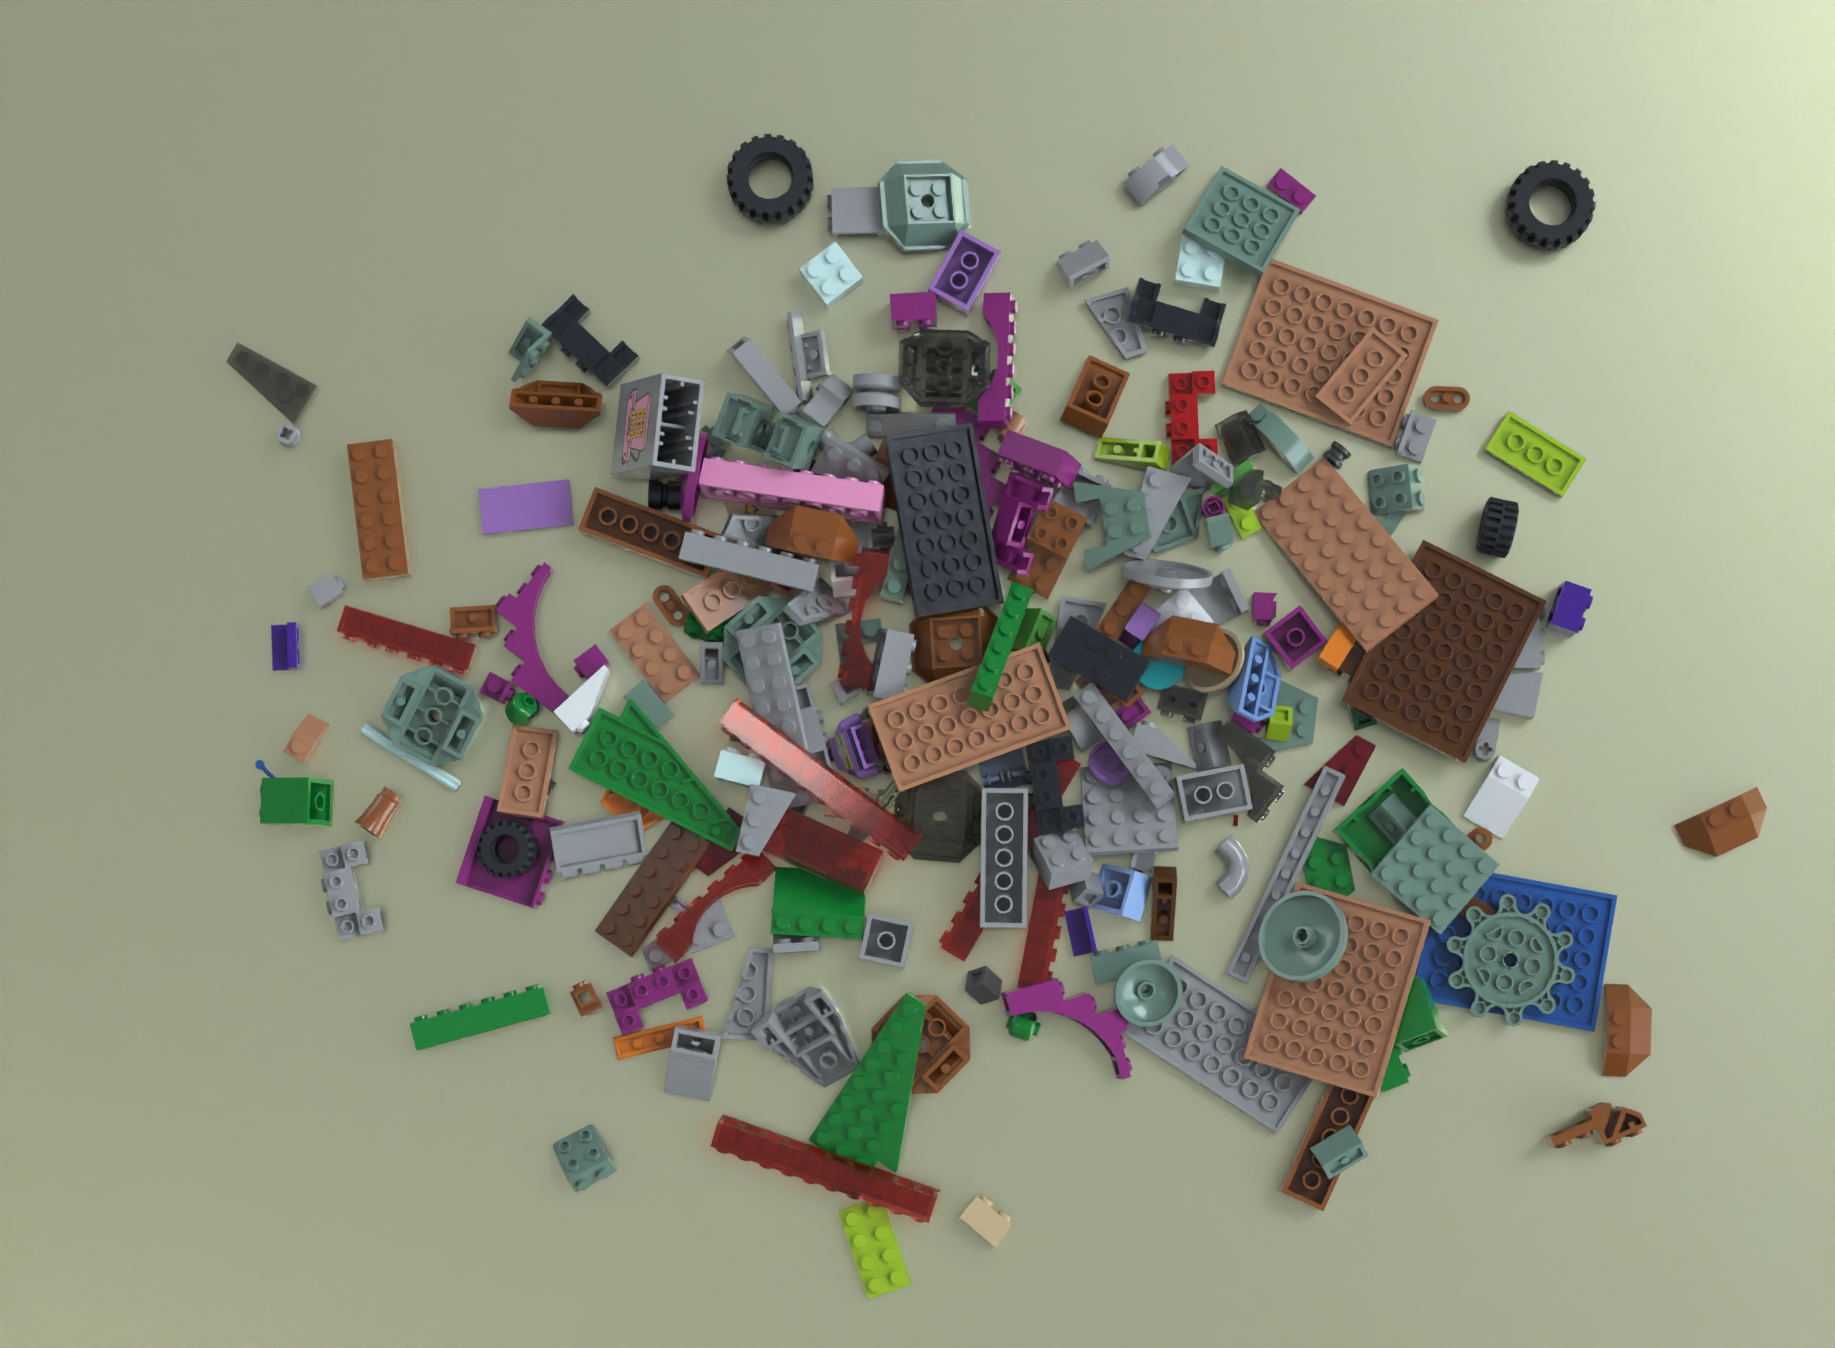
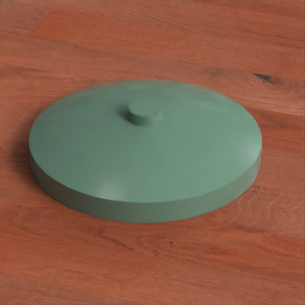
(1303, 936)

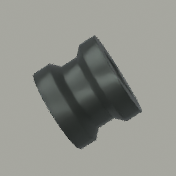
(1337, 455)

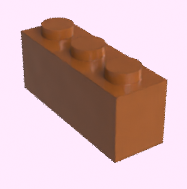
(1123, 609)

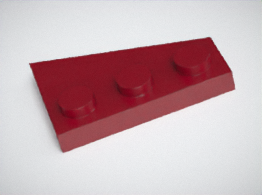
(1350, 762)
(716, 855)

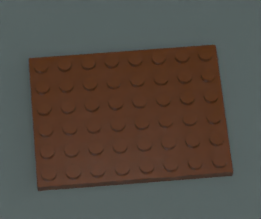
(1450, 659)

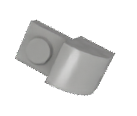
(1082, 728)

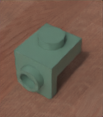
(716, 442)

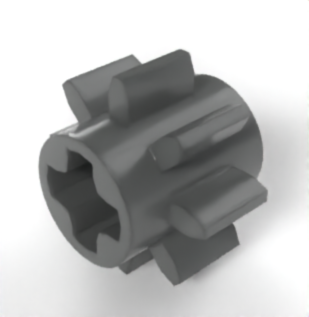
(883, 536)

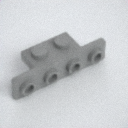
(809, 355)

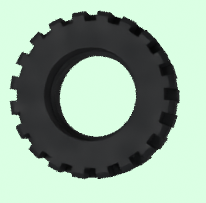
(770, 149)
(1567, 181)

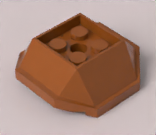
(933, 633)
(947, 1045)

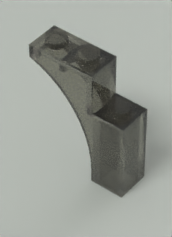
(1254, 756)

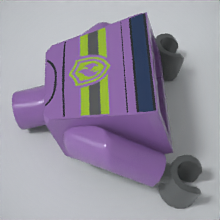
(854, 748)

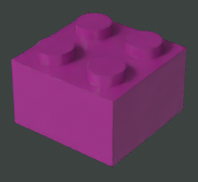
(913, 311)
(1294, 638)

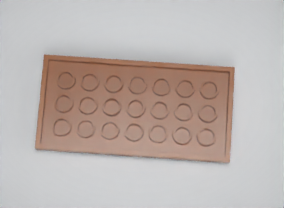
(1346, 554)
(936, 733)

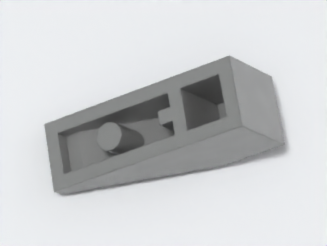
(1159, 746)

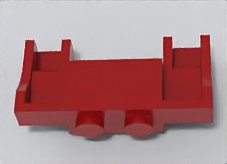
(1183, 411)

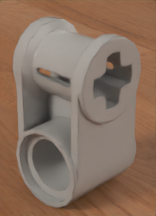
(1488, 738)

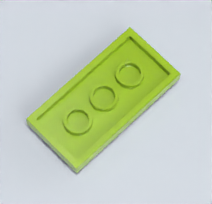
(1535, 454)
(874, 1249)

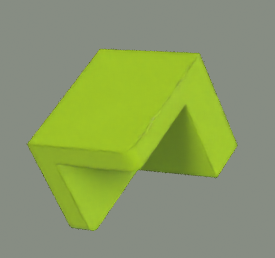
(1279, 725)

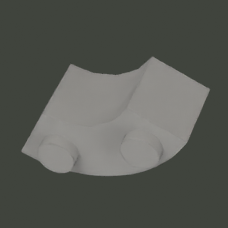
(1156, 173)
(830, 398)

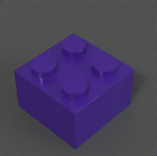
(1568, 609)

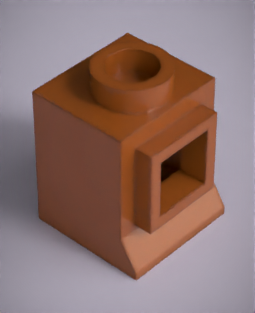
(589, 1007)

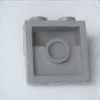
(1089, 509)

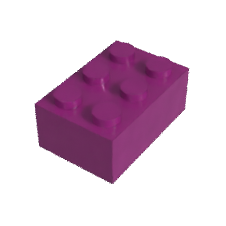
(1038, 460)

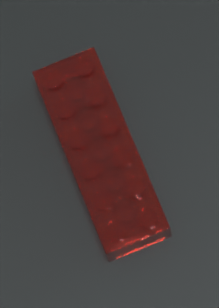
(825, 851)

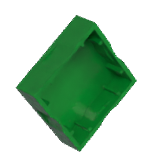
(1360, 832)

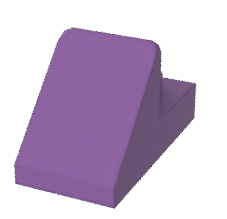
(1139, 625)

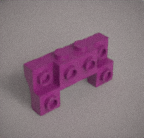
(1014, 520)
(654, 988)

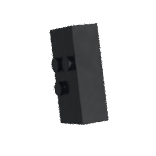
(1099, 658)

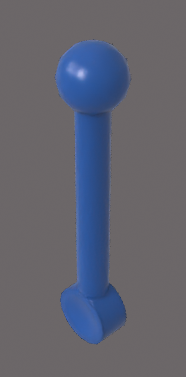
(260, 765)

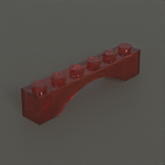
(871, 571)
(748, 873)

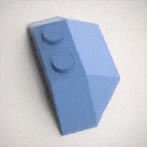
(1258, 683)

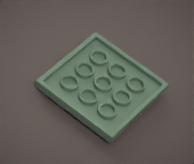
(1241, 221)
(1434, 869)

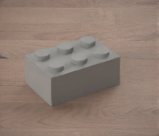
(891, 663)

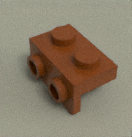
(473, 620)

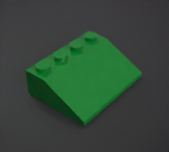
(815, 907)

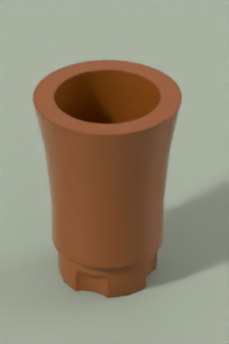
(379, 812)

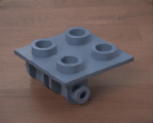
(1004, 770)

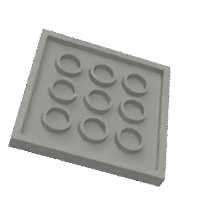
(1124, 818)

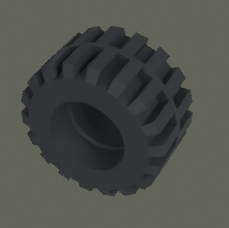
(1497, 527)
(490, 856)

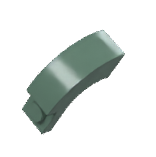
(1281, 438)

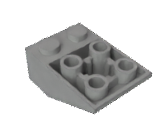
(692, 1062)

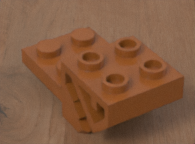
(1052, 543)
(1605, 1129)

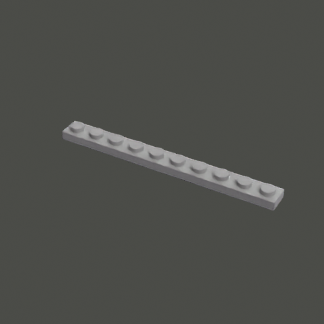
(1288, 868)

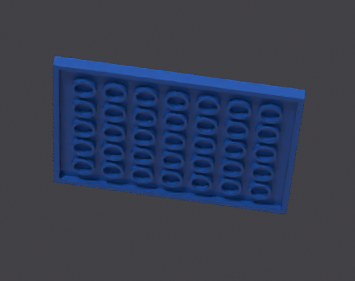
(1578, 911)

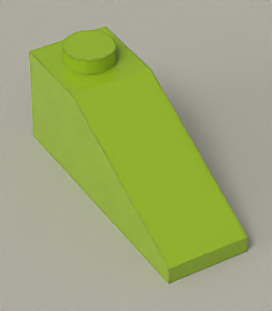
(1133, 453)

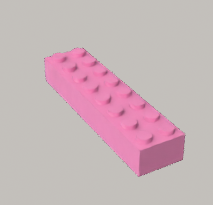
(786, 489)

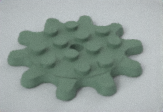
(1535, 954)

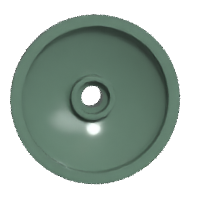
(1159, 999)

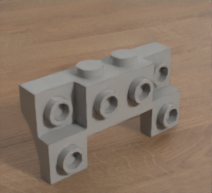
(812, 719)
(343, 892)

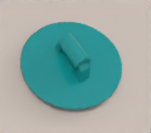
(1160, 674)

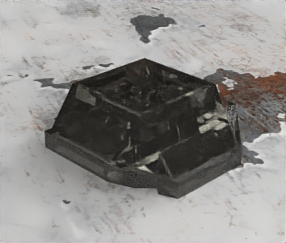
(944, 367)
(955, 836)

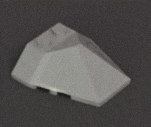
(809, 1035)

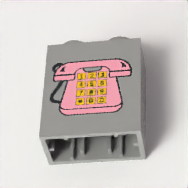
(658, 427)

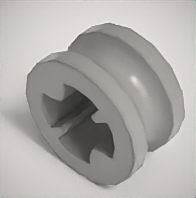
(679, 905)

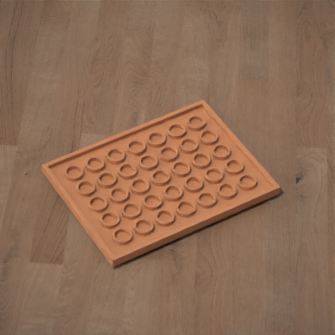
(1304, 331)
(1350, 1017)

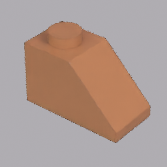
(306, 738)

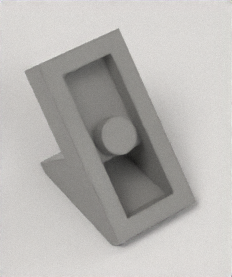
(711, 663)

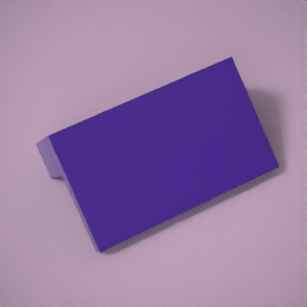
(285, 647)
(1080, 931)

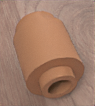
(1017, 425)

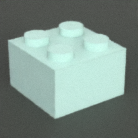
(1198, 266)
(831, 275)
(740, 769)

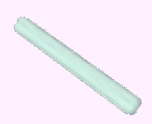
(434, 772)

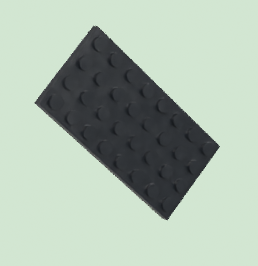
(943, 520)

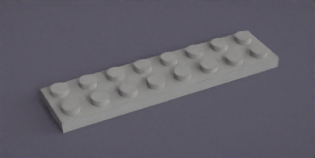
(774, 694)

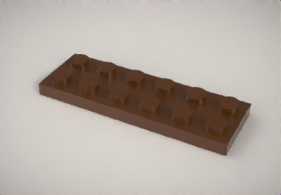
(652, 888)

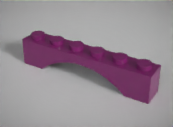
(994, 403)

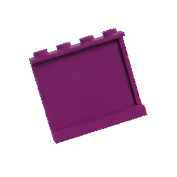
(523, 889)

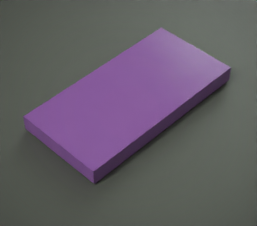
(526, 507)

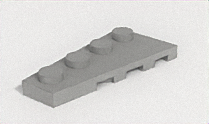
(1162, 494)

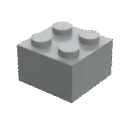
(1061, 858)
(886, 940)

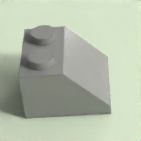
(1083, 263)

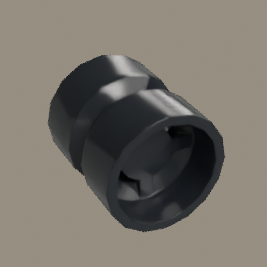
(664, 495)

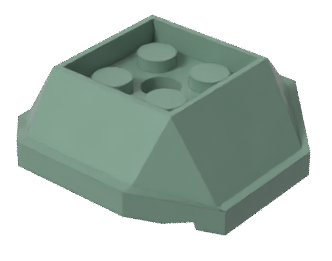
(911, 223)
(801, 641)
(410, 718)

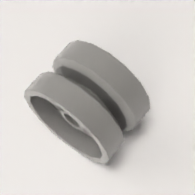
(876, 393)

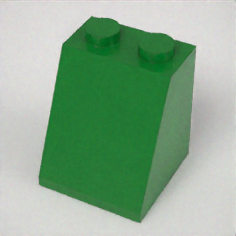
(296, 801)
(1420, 1019)

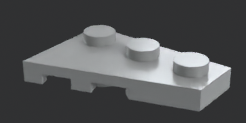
(847, 461)
(816, 606)

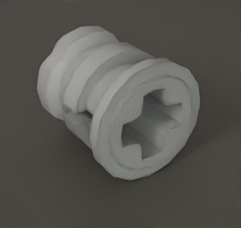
(294, 438)

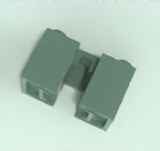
(748, 425)

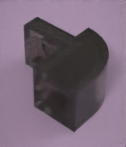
(1252, 488)

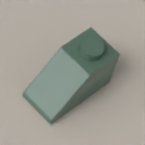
(1218, 532)

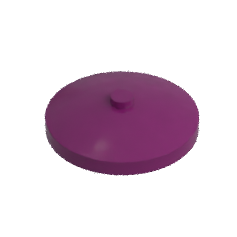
(690, 482)

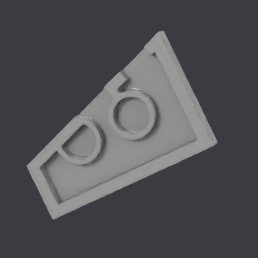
(1112, 313)
(748, 528)
(761, 816)

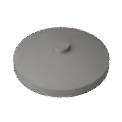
(1166, 574)

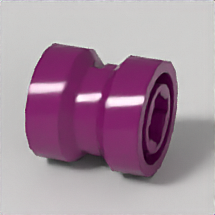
(1210, 507)

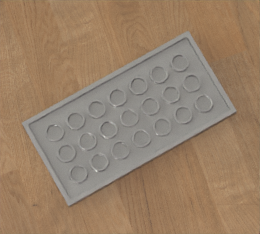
(1209, 1044)

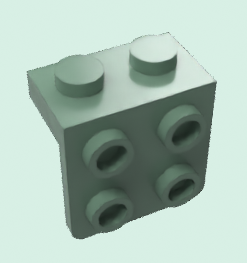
(528, 346)
(1396, 489)
(583, 1158)

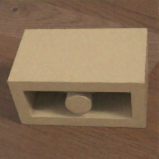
(986, 1220)

